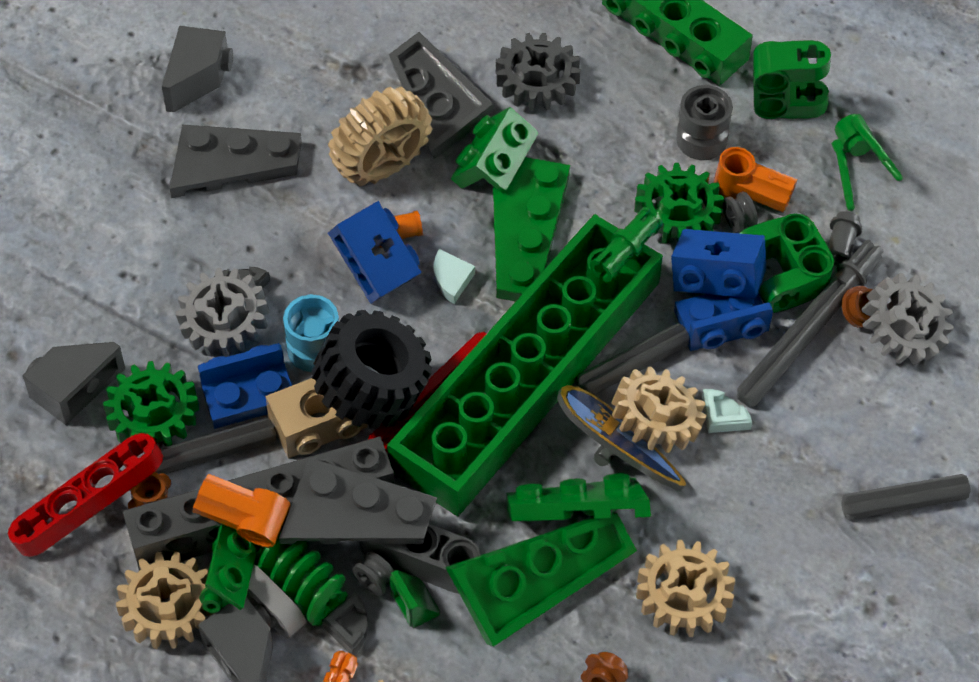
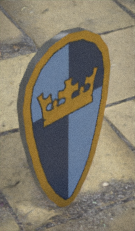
(596, 420)

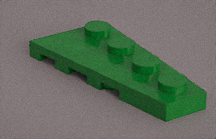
(527, 224)
(532, 576)

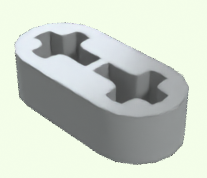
(281, 609)

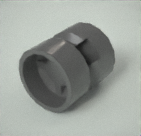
(704, 122)

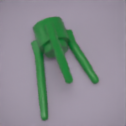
(857, 139)

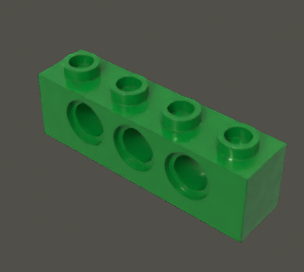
(690, 32)

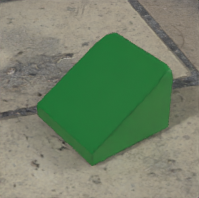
(413, 598)

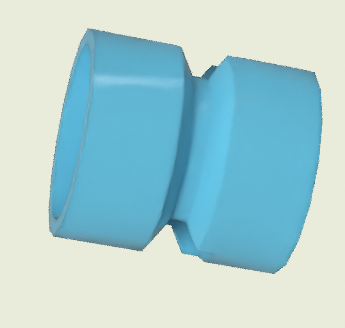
(307, 327)

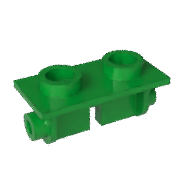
(228, 571)

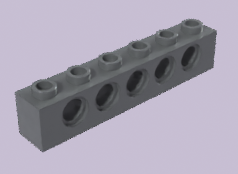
(173, 527)

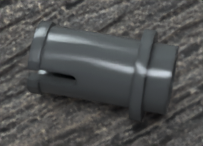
(845, 229)

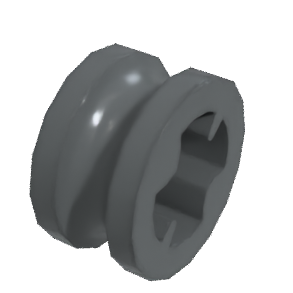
(740, 211)
(373, 573)

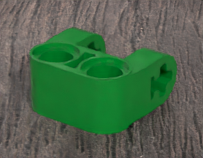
(785, 74)
(796, 259)

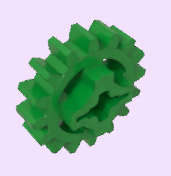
(679, 200)
(150, 404)

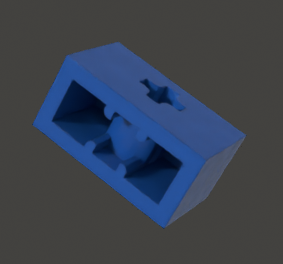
(719, 263)
(378, 273)

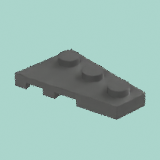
(447, 94)
(224, 155)
(351, 506)

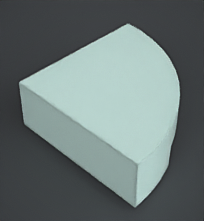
(452, 275)
(724, 413)

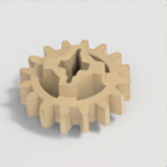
(658, 409)
(685, 588)
(144, 598)

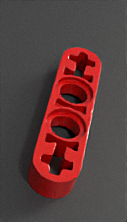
(88, 498)

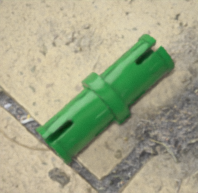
(626, 244)

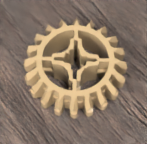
(380, 136)

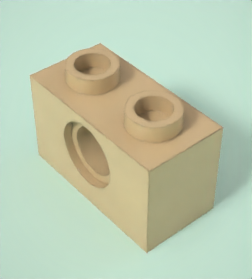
(296, 428)

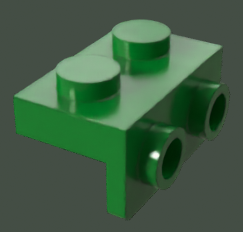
(496, 150)

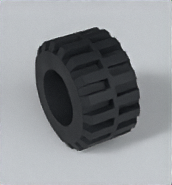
(356, 389)

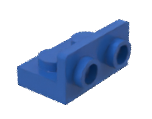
(721, 319)
(238, 383)

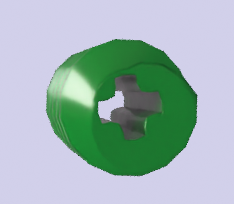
(301, 579)

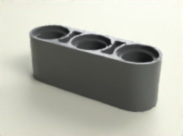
(444, 550)

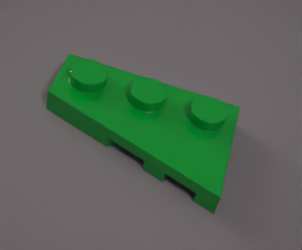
(593, 499)

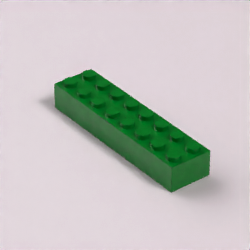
(519, 368)

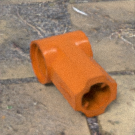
(741, 173)
(254, 514)

